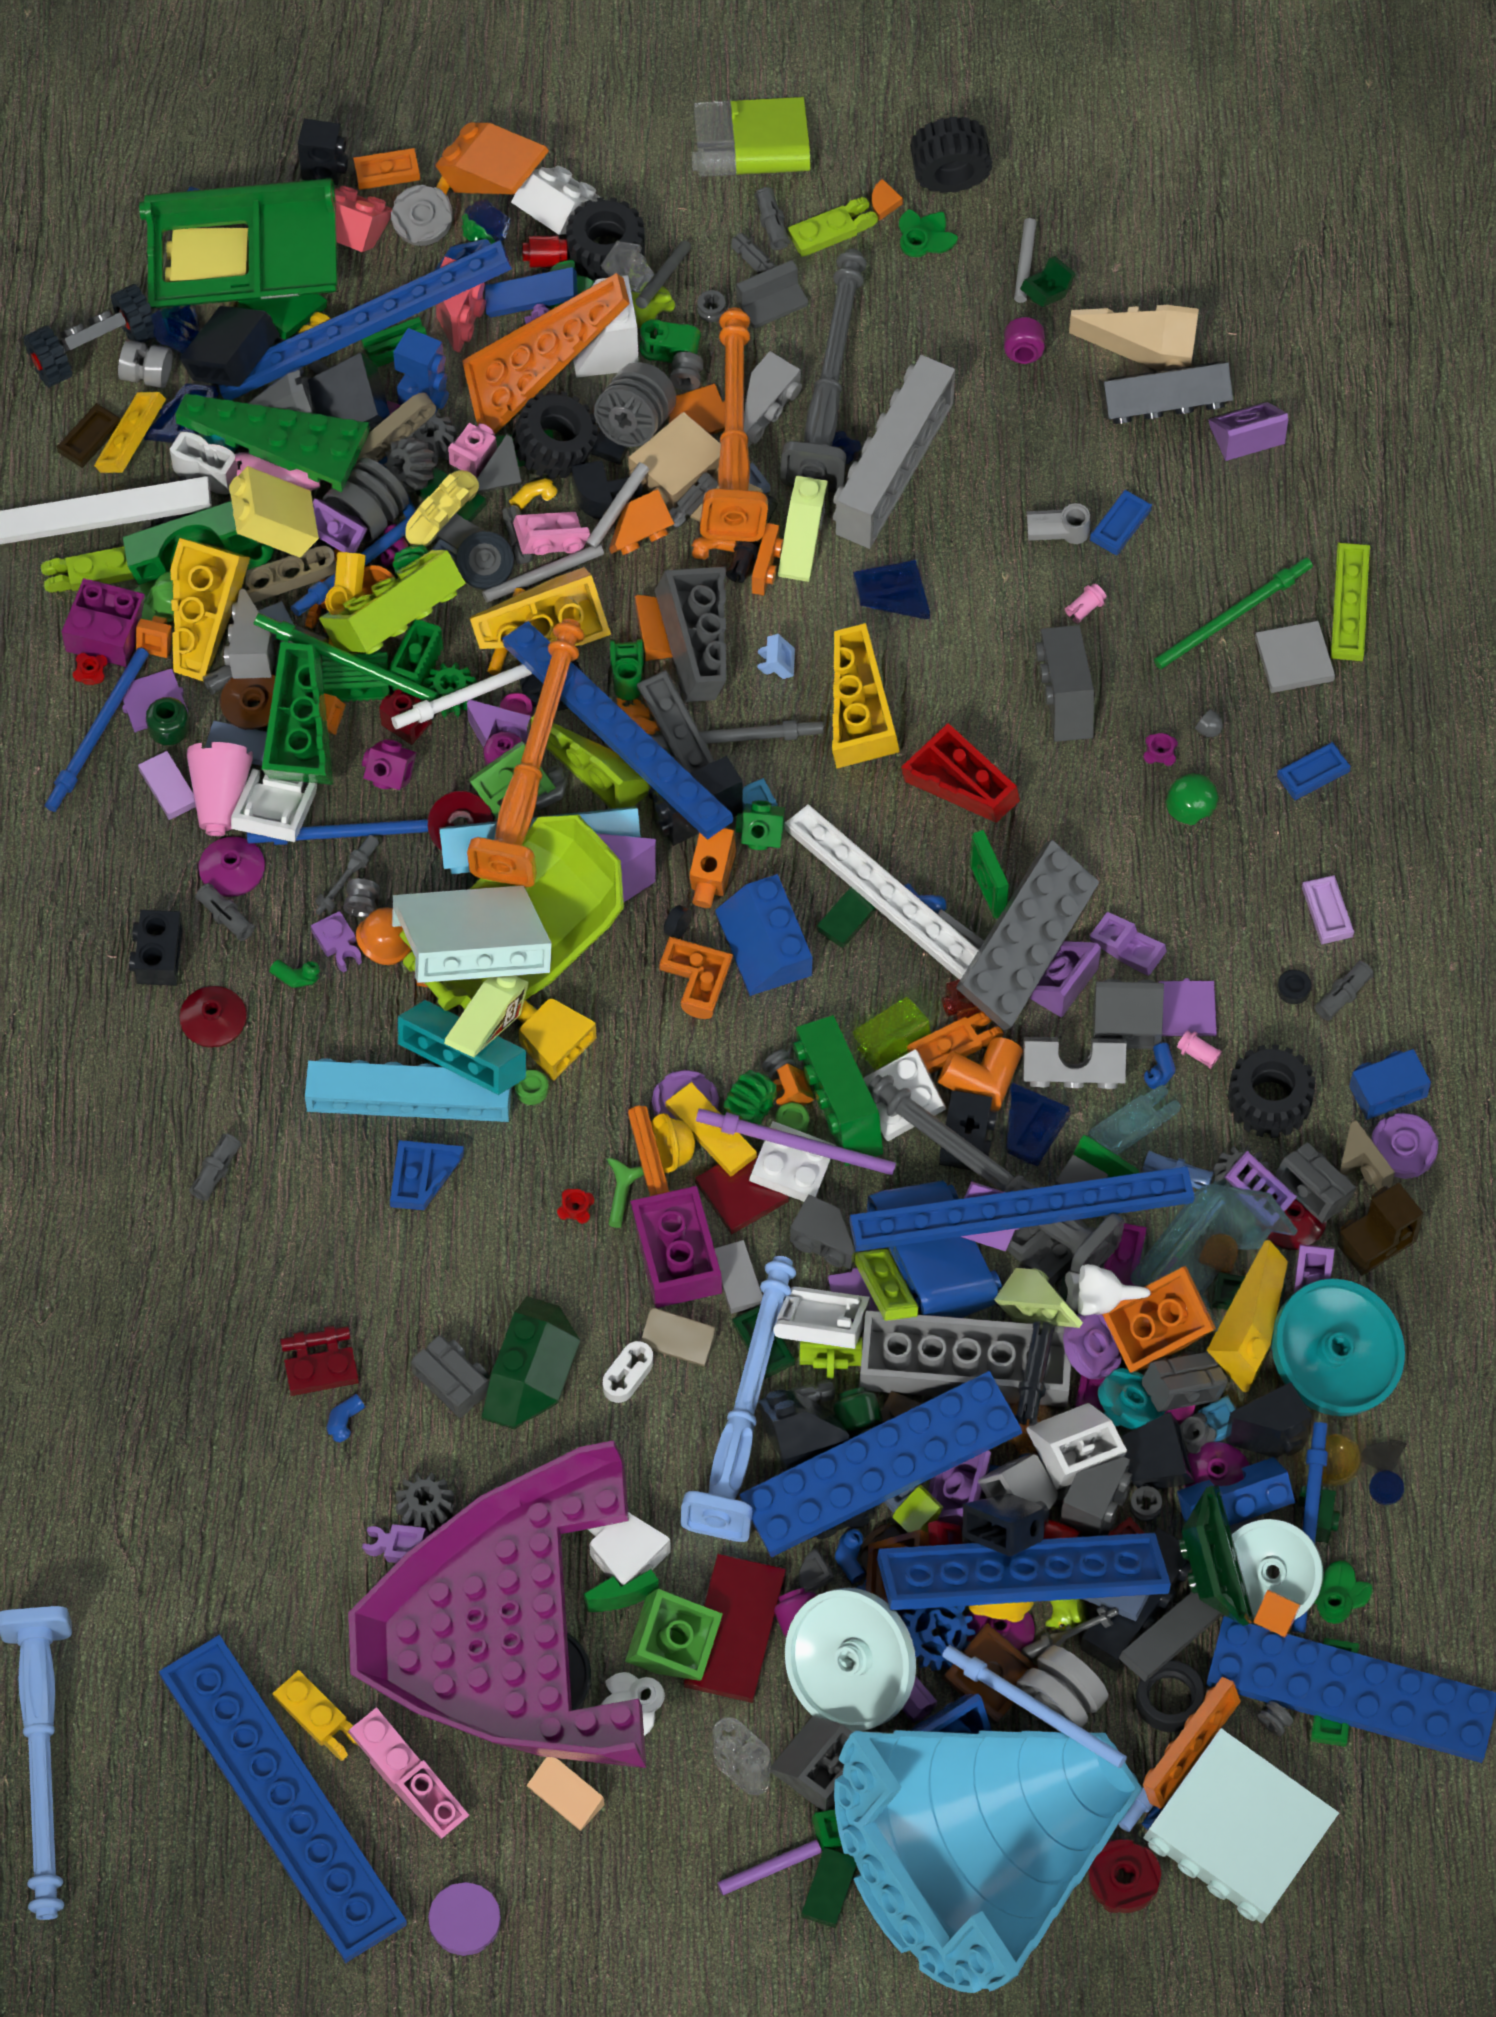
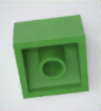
(673, 1636)

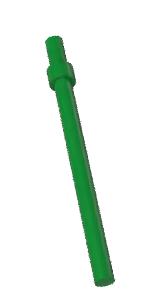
(1281, 581)
(287, 632)

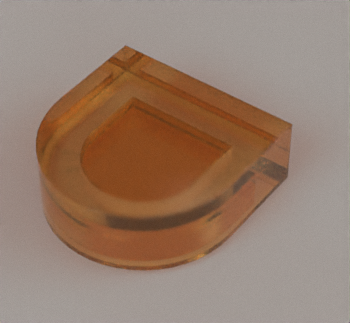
(1219, 1253)

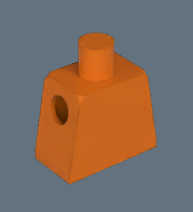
(712, 866)

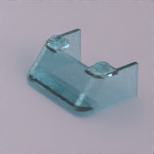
(1216, 1209)

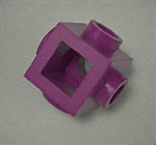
(388, 764)

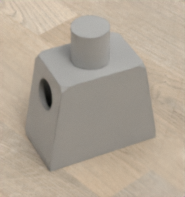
(1023, 1478)

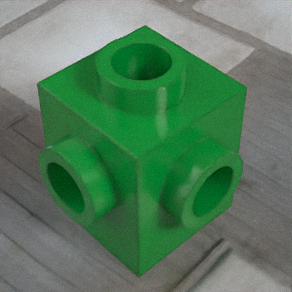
(761, 825)

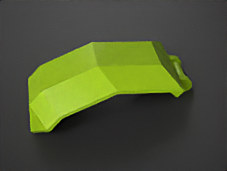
(573, 894)

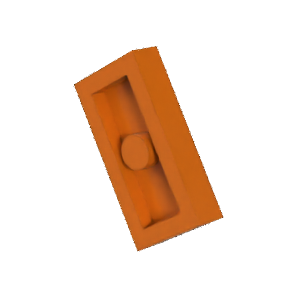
(386, 168)
(764, 570)

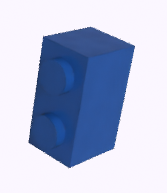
(1389, 1083)

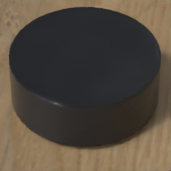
(677, 922)
(1294, 986)

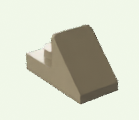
(1363, 1153)

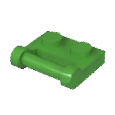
(495, 778)

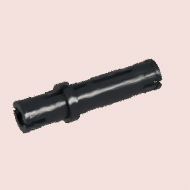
(746, 551)
(1032, 1386)

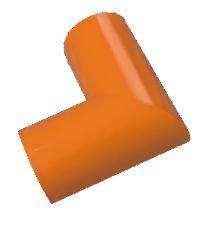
(706, 974)
(985, 1079)

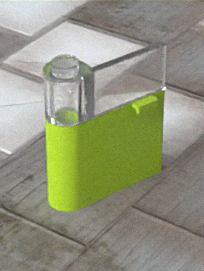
(751, 137)

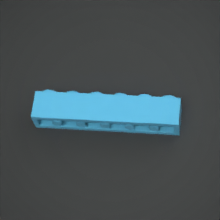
(456, 839)
(400, 1091)

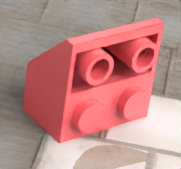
(359, 219)
(460, 312)

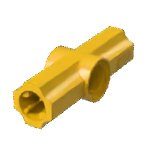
(347, 582)

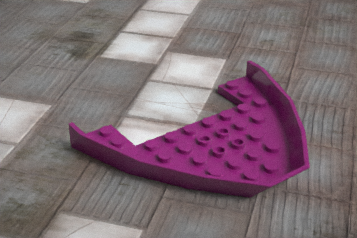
(478, 1617)

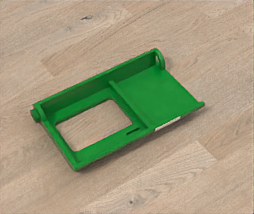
(288, 240)

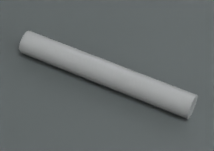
(1025, 258)
(617, 505)

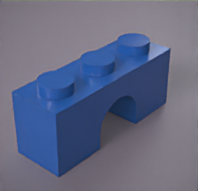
(423, 366)
(1262, 1490)

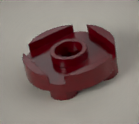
(1118, 1896)

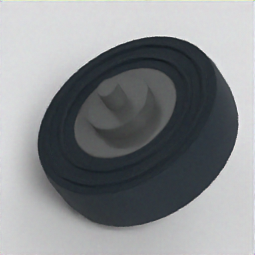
(484, 560)

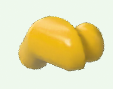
(532, 489)

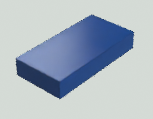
(1121, 522)
(1313, 771)

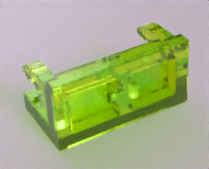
(890, 1032)

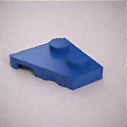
(421, 1172)

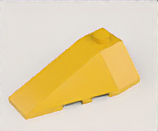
(203, 595)

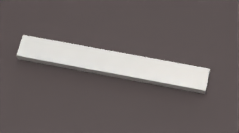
(105, 510)
(882, 890)

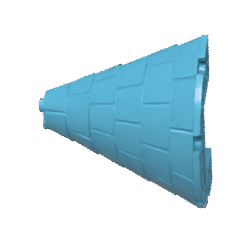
(974, 1840)

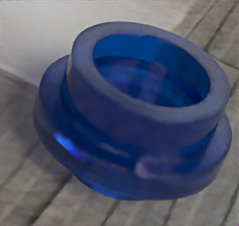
(1386, 1487)

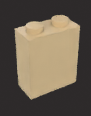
(677, 458)

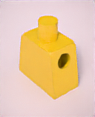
(554, 1035)

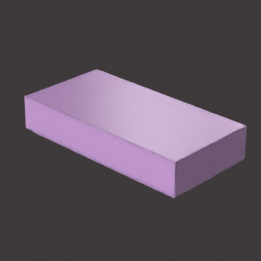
(167, 785)
(1327, 909)

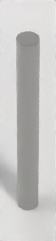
(542, 573)

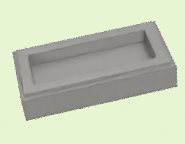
(738, 1277)

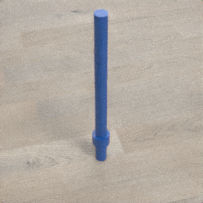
(318, 591)
(67, 779)
(349, 830)
(1316, 1459)

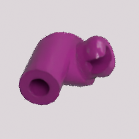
(388, 558)

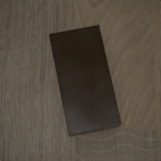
(88, 435)

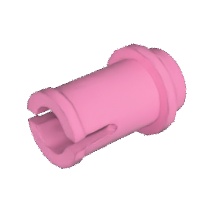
(1086, 602)
(1198, 1049)

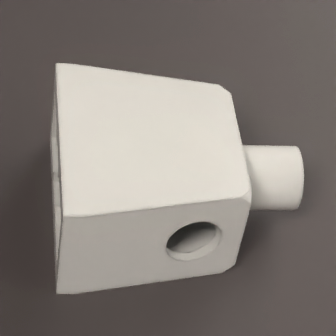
(628, 1549)

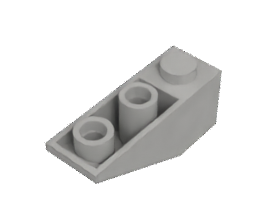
(770, 388)
(250, 647)

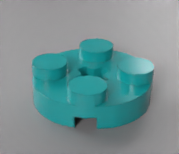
(1126, 1411)

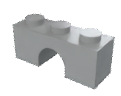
(1103, 1066)

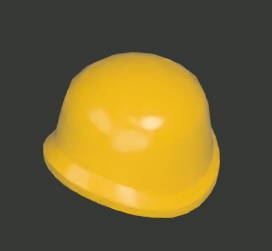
(673, 1141)

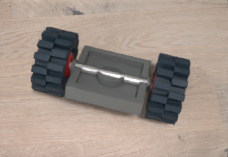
(49, 352)

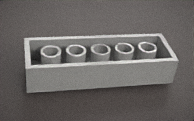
(894, 451)
(941, 1353)

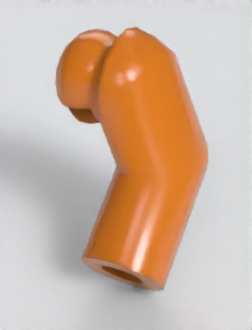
(702, 545)

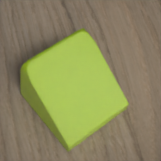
(918, 1510)

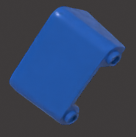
(943, 1274)

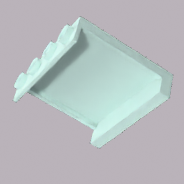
(473, 933)
(1240, 1826)

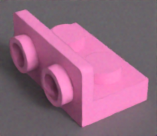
(550, 533)

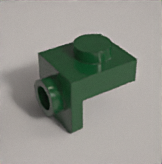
(1049, 284)
(1327, 1517)

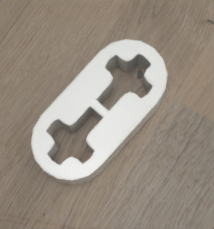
(633, 1376)

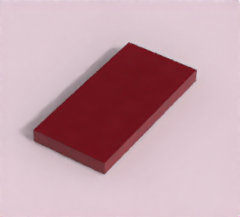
(747, 1599)

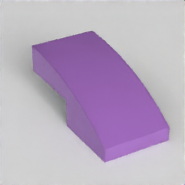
(1127, 945)

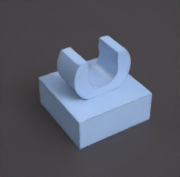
(778, 656)

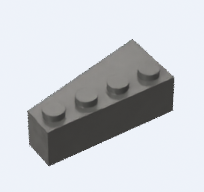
(695, 628)

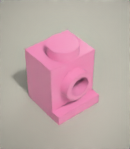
(473, 449)

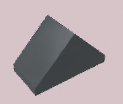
(501, 469)

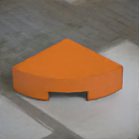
(885, 199)

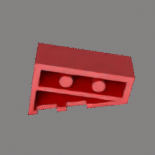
(961, 775)

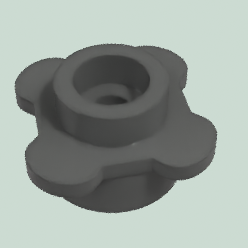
(1195, 1423)

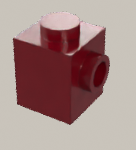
(395, 705)

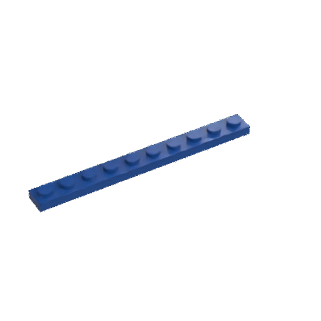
(374, 316)
(623, 735)
(1021, 1208)

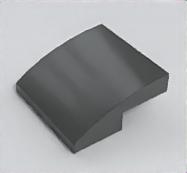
(1040, 1251)

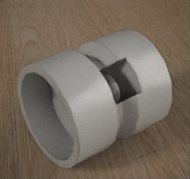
(155, 360)

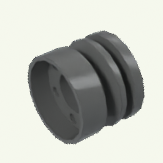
(635, 404)
(370, 495)

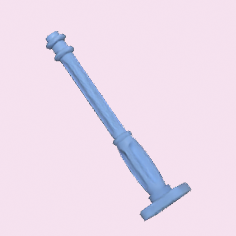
(718, 1511)

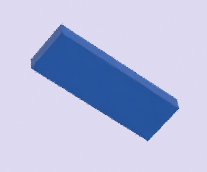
(528, 291)

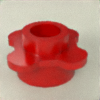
(92, 676)
(572, 1197)

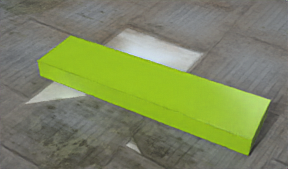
(1350, 601)

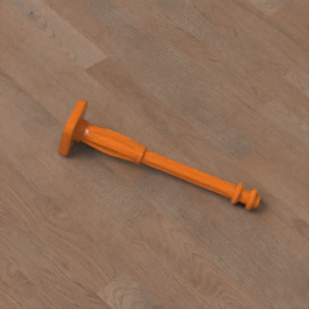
(732, 509)
(505, 857)

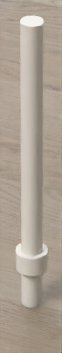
(425, 710)

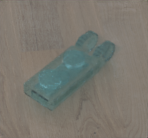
(1134, 1121)

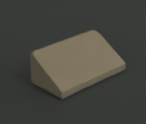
(679, 1336)

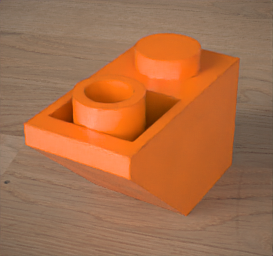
(639, 520)

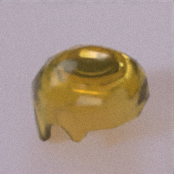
(1342, 1461)

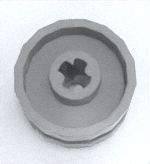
(1064, 1685)

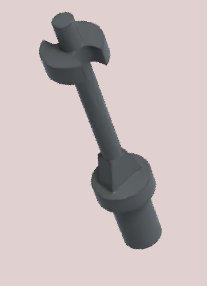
(358, 860)
(1048, 1639)

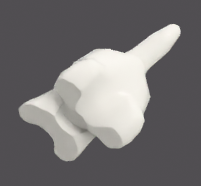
(1098, 1290)

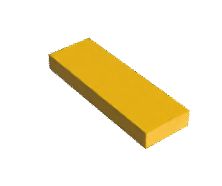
(129, 432)
(728, 1150)

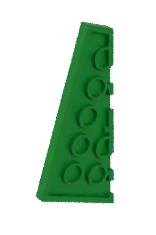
(288, 438)

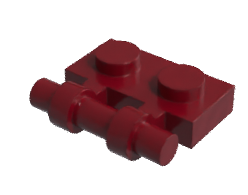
(323, 1369)

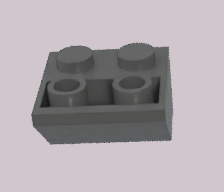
(1129, 1012)
(1096, 1496)
(813, 1761)

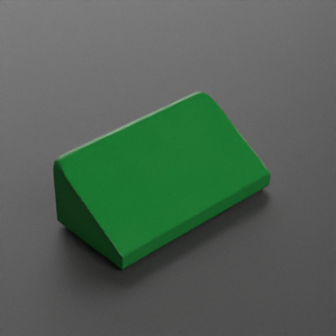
(1102, 1158)

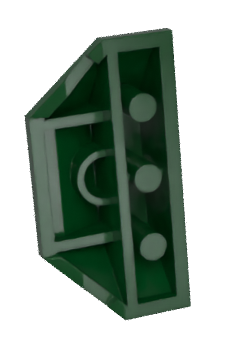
(530, 1364)
(1214, 1558)

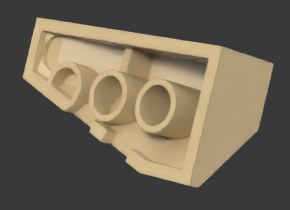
(1151, 338)

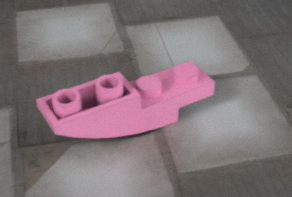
(408, 1774)

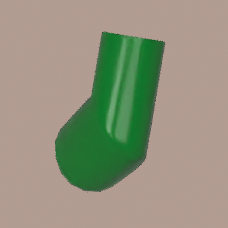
(298, 977)

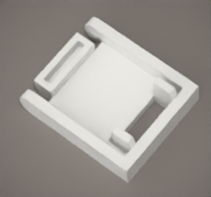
(273, 807)
(822, 1317)

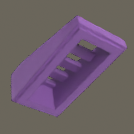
(1285, 1196)

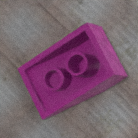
(676, 1247)

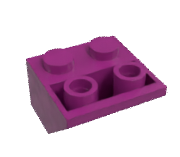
(103, 622)

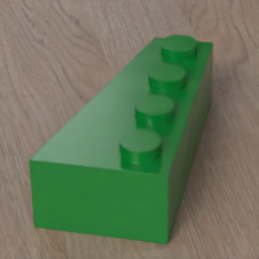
(297, 725)
(839, 1086)

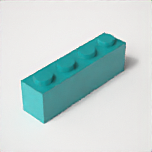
(493, 1068)

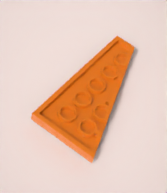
(527, 359)

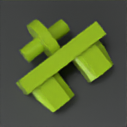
(830, 1356)

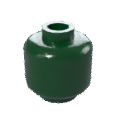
(167, 721)
(858, 1411)

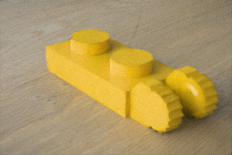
(314, 1712)

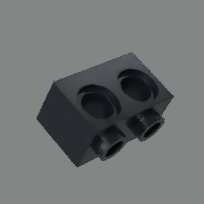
(322, 150)
(160, 947)

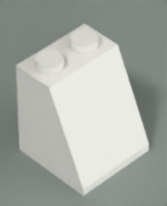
(613, 346)

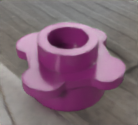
(1160, 741)

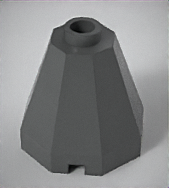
(288, 393)

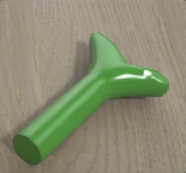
(624, 1178)

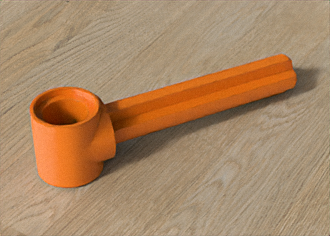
(648, 1150)

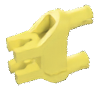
(441, 507)

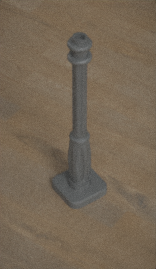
(815, 455)
(1087, 1244)

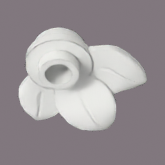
(627, 1687)

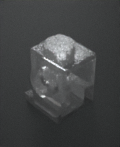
(627, 260)

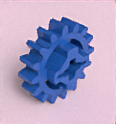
(930, 1619)

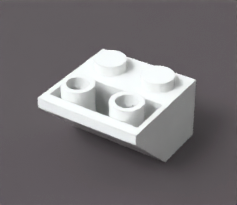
(553, 196)
(1075, 1442)

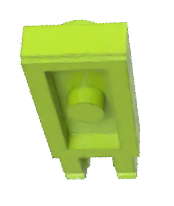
(831, 227)
(101, 566)

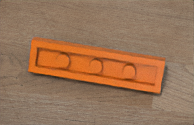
(1191, 1742)

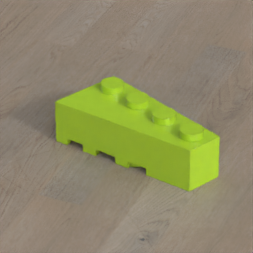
(394, 603)

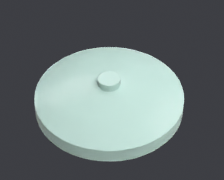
(850, 1658)

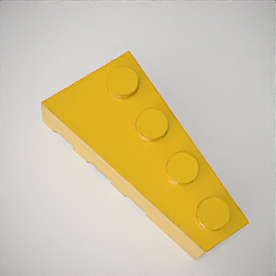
(861, 712)

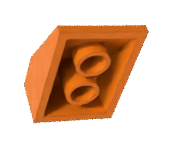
(489, 160)
(1161, 1322)

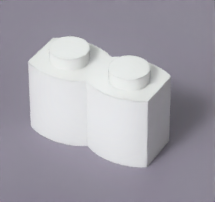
(196, 459)

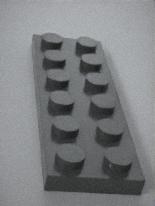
(1027, 935)

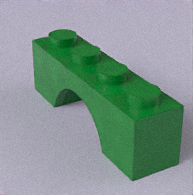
(152, 550)

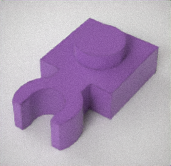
(336, 937)
(396, 1543)

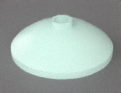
(1288, 1548)

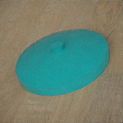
(1338, 1347)

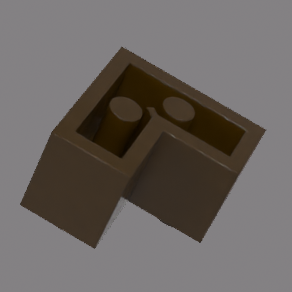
(1382, 1233)

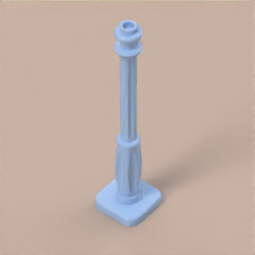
(34, 1632)

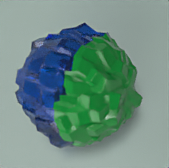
(485, 222)

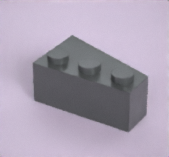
(1067, 682)

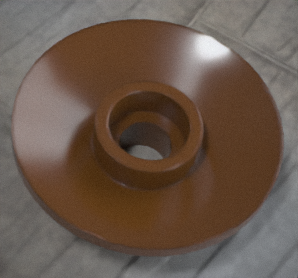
(239, 695)

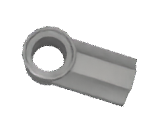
(1057, 524)

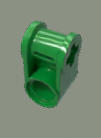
(670, 340)
(627, 668)

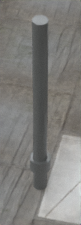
(789, 730)

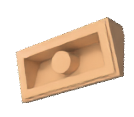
(566, 1792)

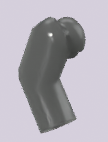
(560, 781)

